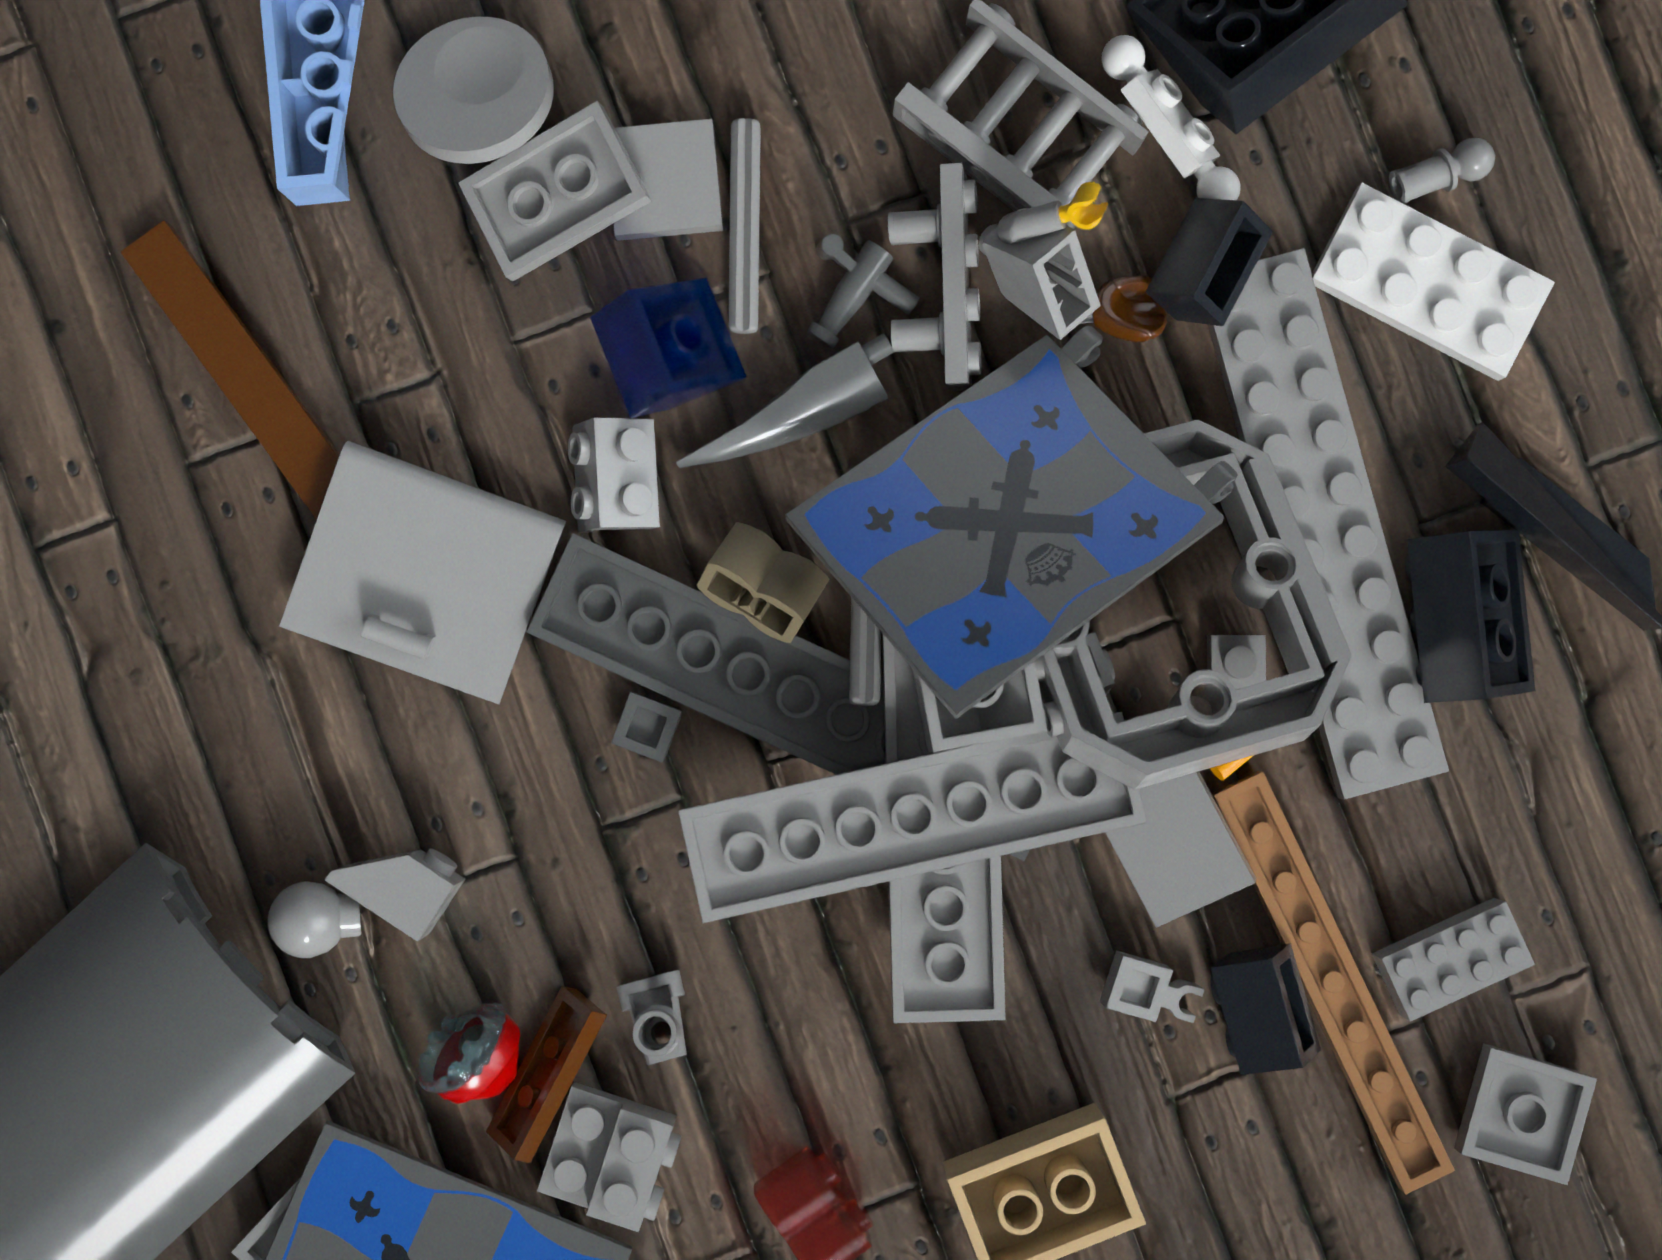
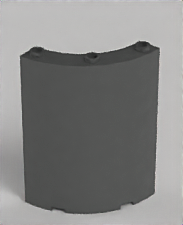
(142, 1072)

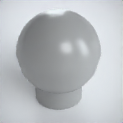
(312, 919)

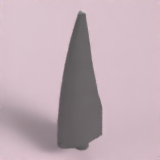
(815, 401)

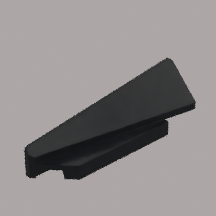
(1558, 526)

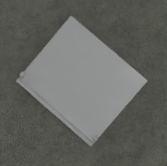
(422, 572)

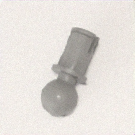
(1469, 161)

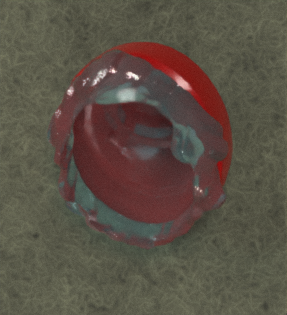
(471, 1055)

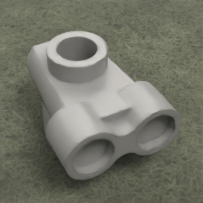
(649, 1004)

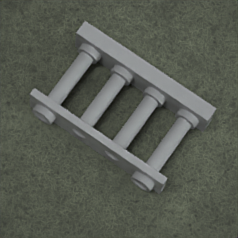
(969, 142)

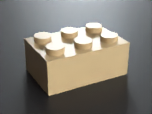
(1045, 1190)

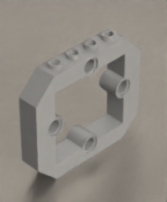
(1243, 719)

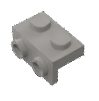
(614, 474)

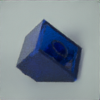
(667, 345)

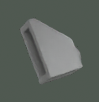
(402, 888)

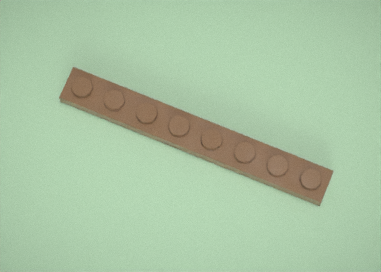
(1334, 984)

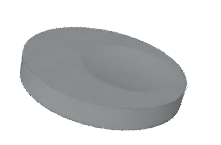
(473, 90)

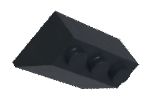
(1470, 615)

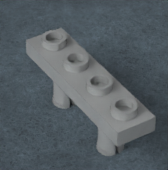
(960, 303)

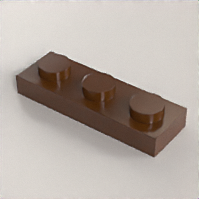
(546, 1074)

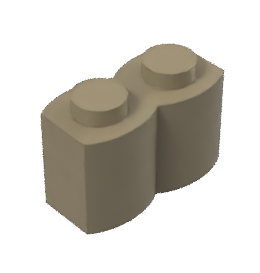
(762, 582)

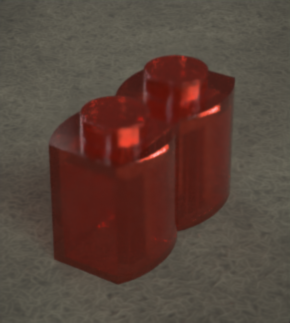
(812, 1211)

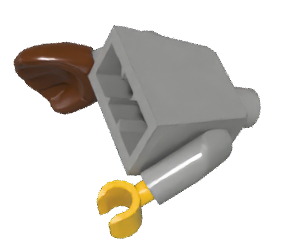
(1048, 279)

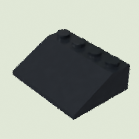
(1254, 52)

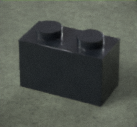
(1209, 261)
(1265, 1009)

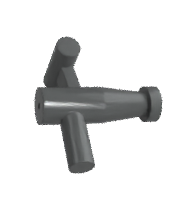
(860, 279)

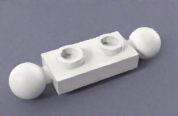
(1160, 107)

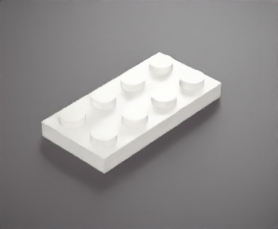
(1431, 282)

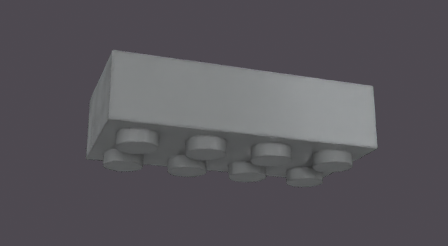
(1453, 959)

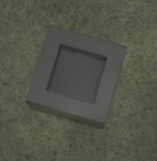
(647, 727)

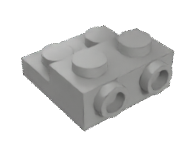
(610, 1156)

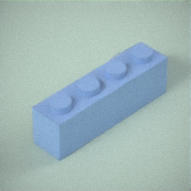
(309, 82)

